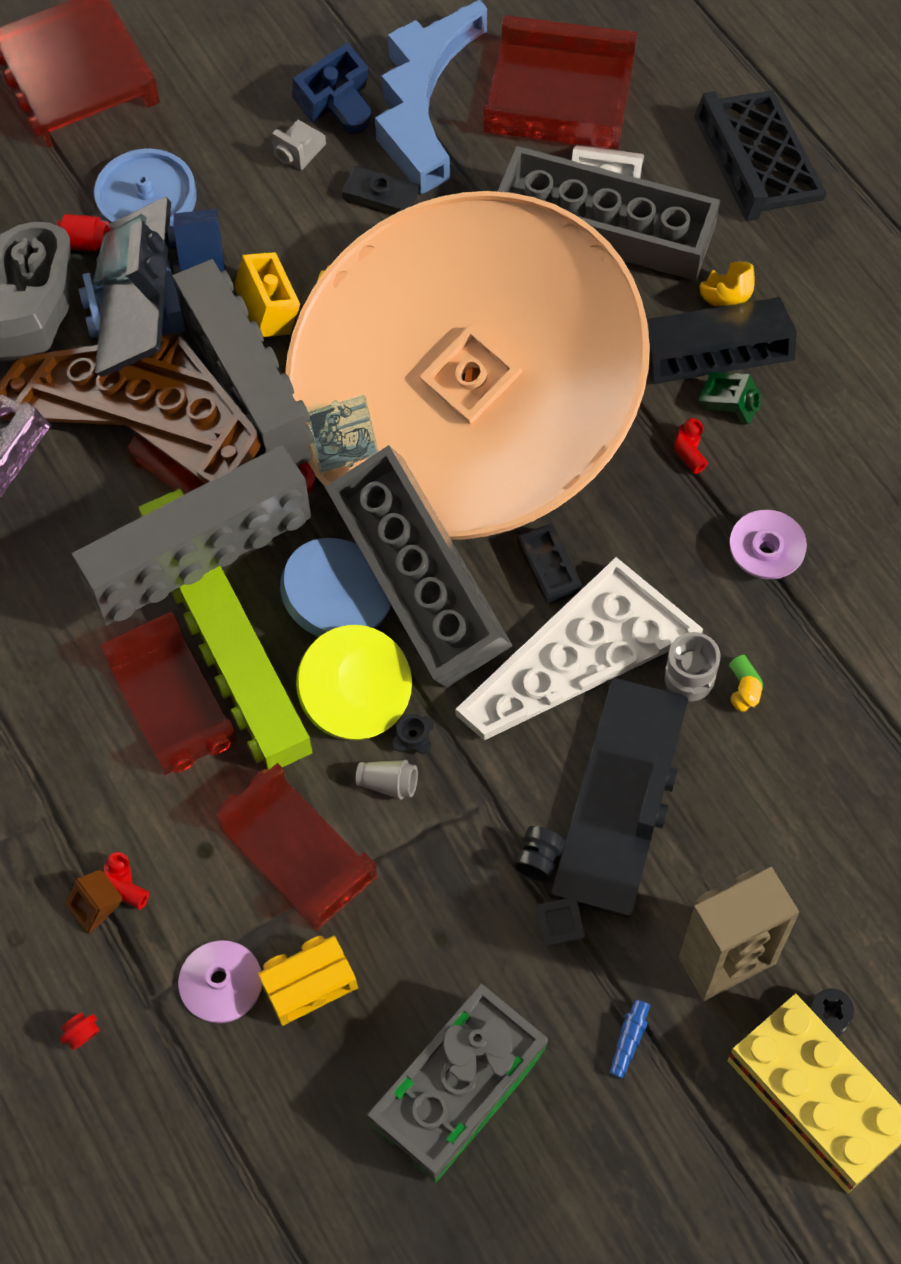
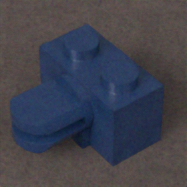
(334, 87)
(196, 239)

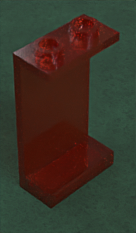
(168, 694)
(295, 847)

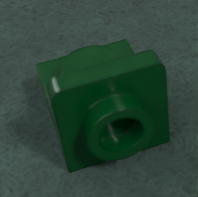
(732, 394)

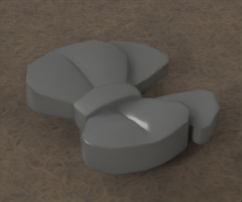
(464, 1046)

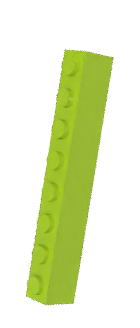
(241, 664)

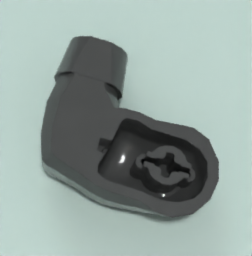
(32, 287)

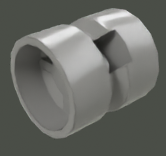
(692, 665)

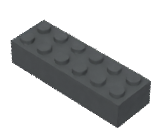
(638, 217)
(241, 361)
(193, 535)
(418, 567)

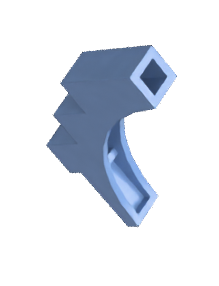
(420, 59)

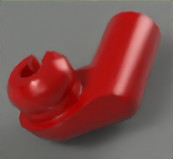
(687, 444)
(119, 873)

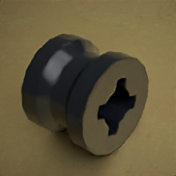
(842, 1006)

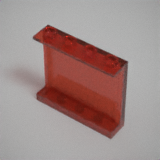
(72, 64)
(561, 82)

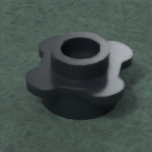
(415, 723)

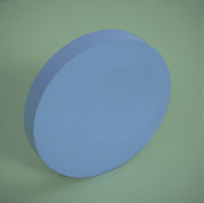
(141, 179)
(332, 587)

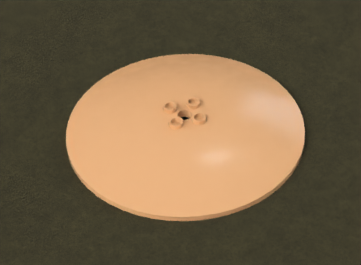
(491, 289)

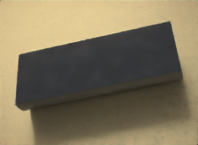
(720, 340)

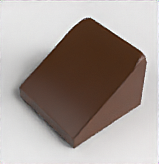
(93, 900)

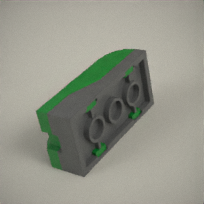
(437, 1114)

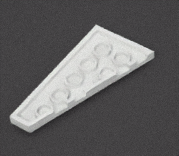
(592, 639)

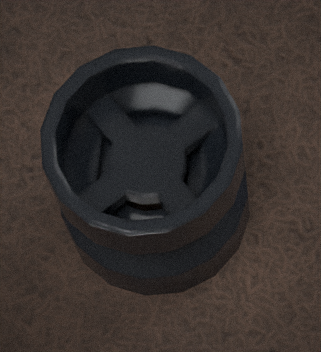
(539, 853)

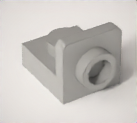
(297, 145)

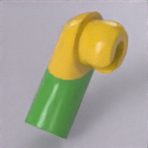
(749, 686)

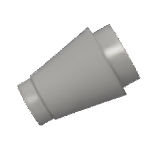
(388, 777)

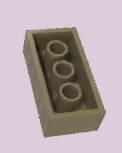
(737, 932)

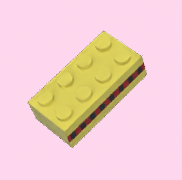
(820, 1092)

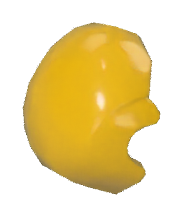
(731, 288)

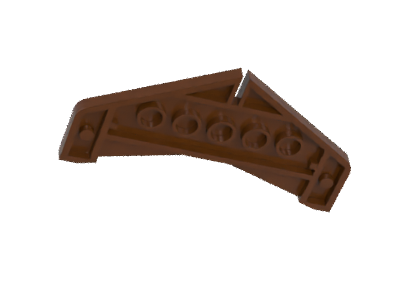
(161, 398)

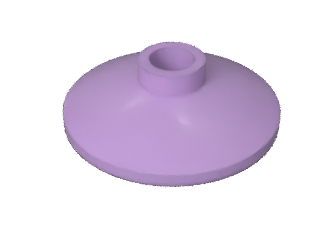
(768, 530)
(223, 1000)

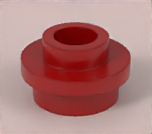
(79, 1030)

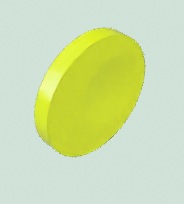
(353, 682)

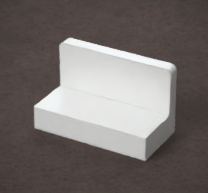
(612, 160)

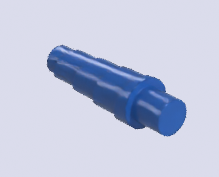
(630, 1037)

